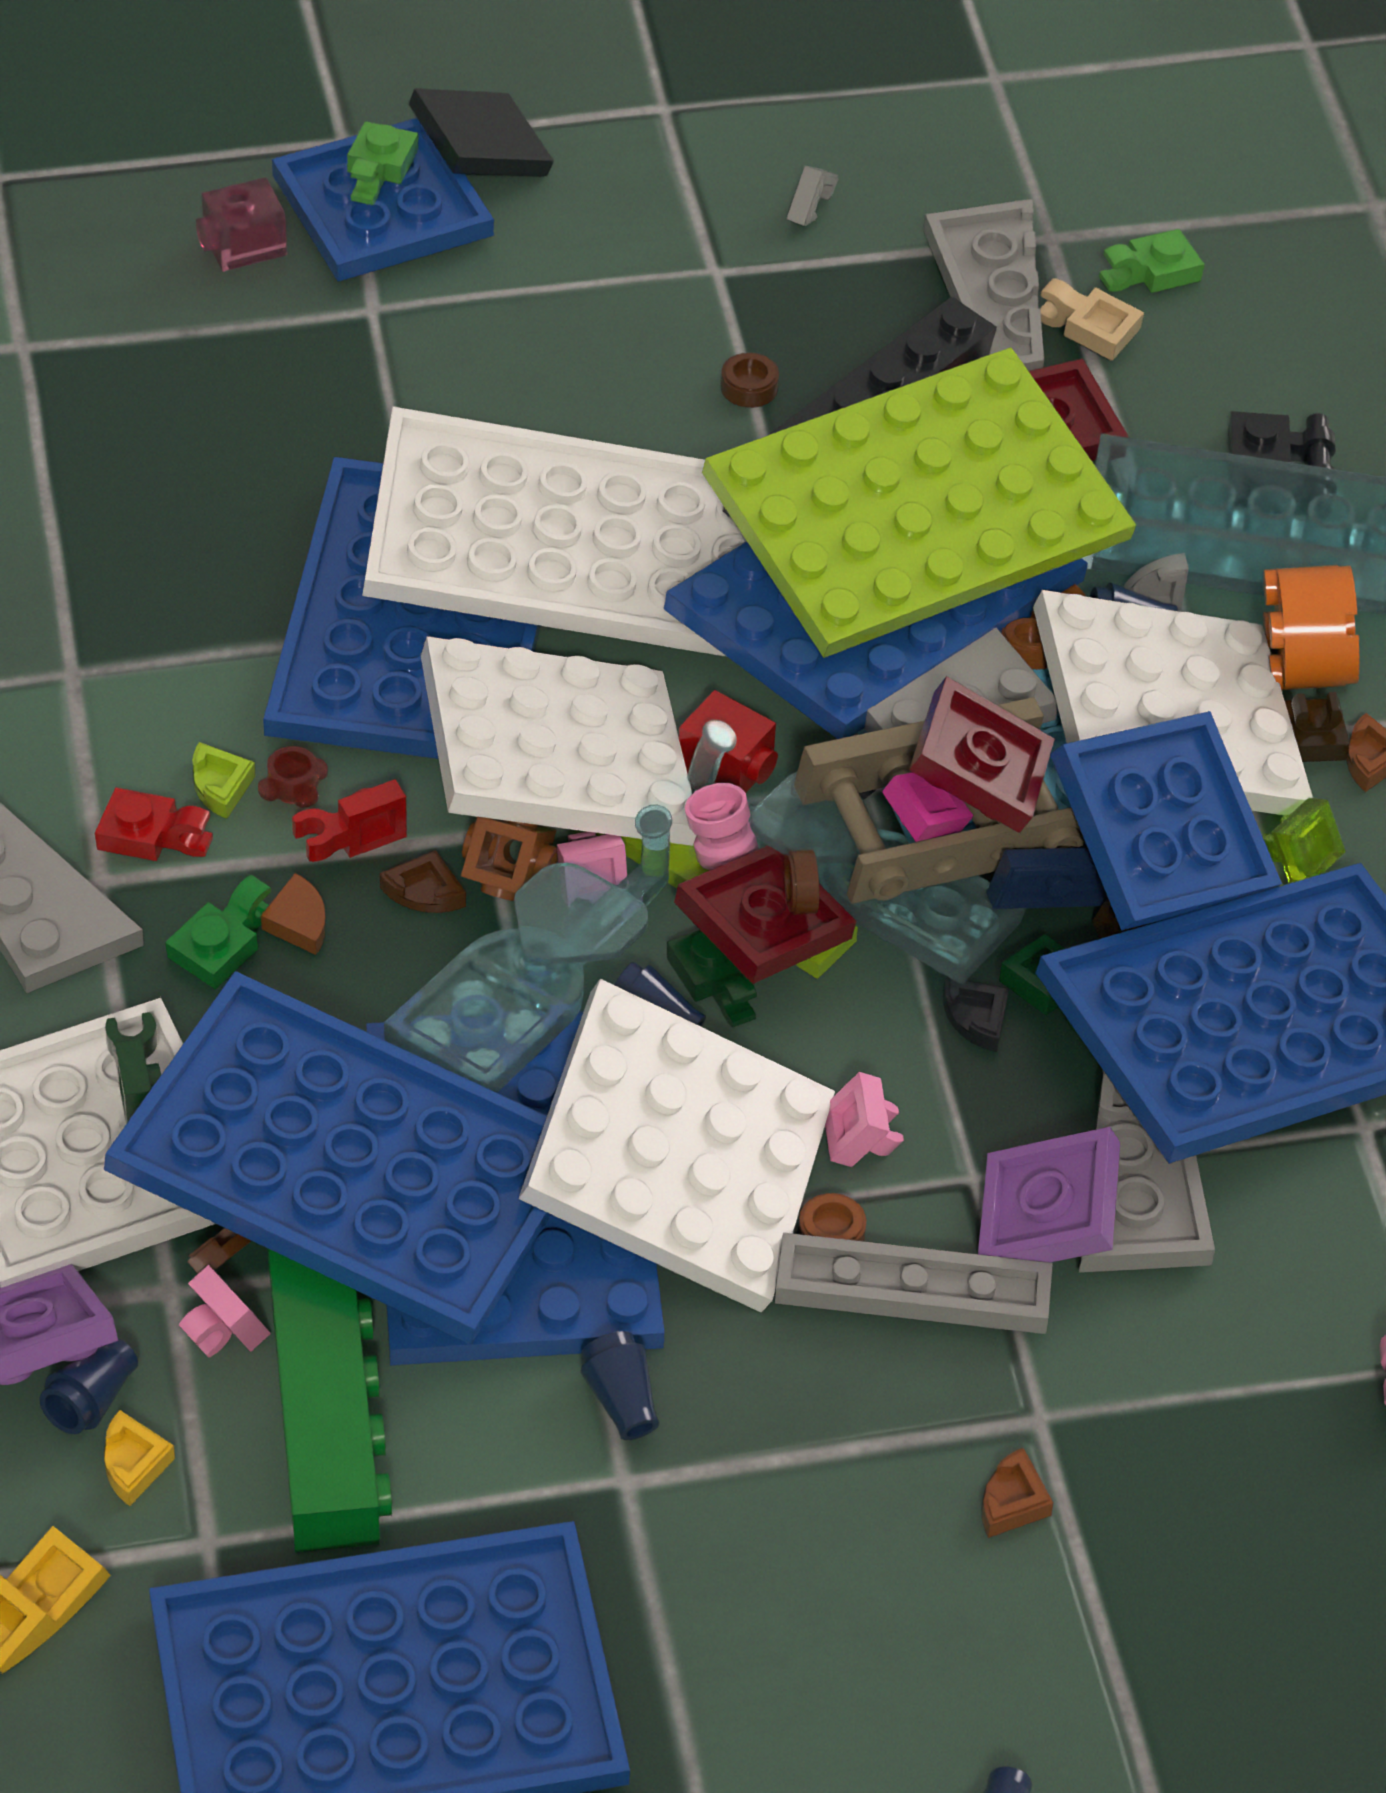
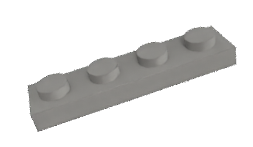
(914, 1283)

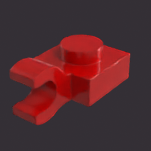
(146, 823)
(362, 823)

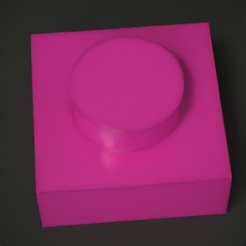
(924, 808)

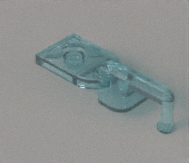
(939, 924)
(526, 984)

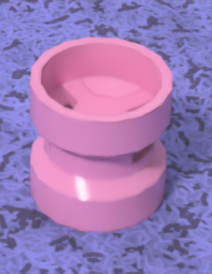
(721, 824)

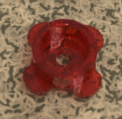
(293, 777)

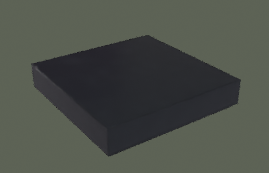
(480, 132)

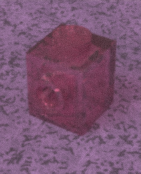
(242, 224)

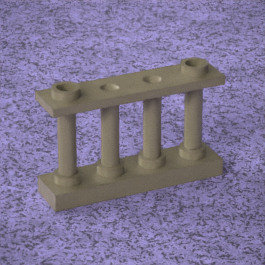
(868, 762)

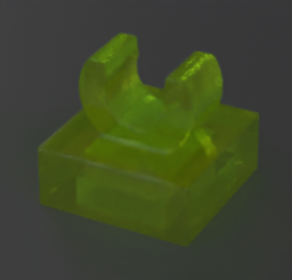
(1306, 840)

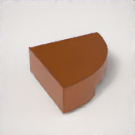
(1367, 752)
(297, 915)
(1014, 1495)

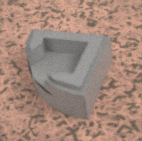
(813, 185)
(1162, 579)

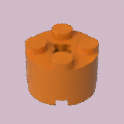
(1312, 626)

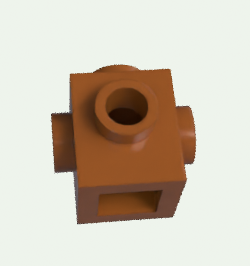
(489, 857)

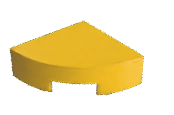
(134, 1457)

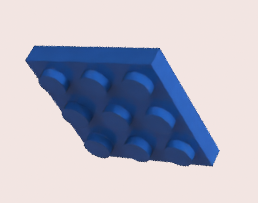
(408, 220)
(1165, 819)

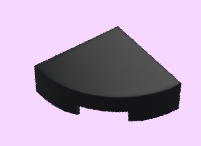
(976, 1011)

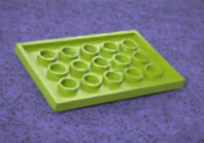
(917, 501)

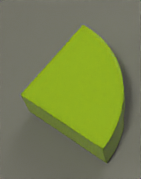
(220, 778)

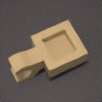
(1093, 321)

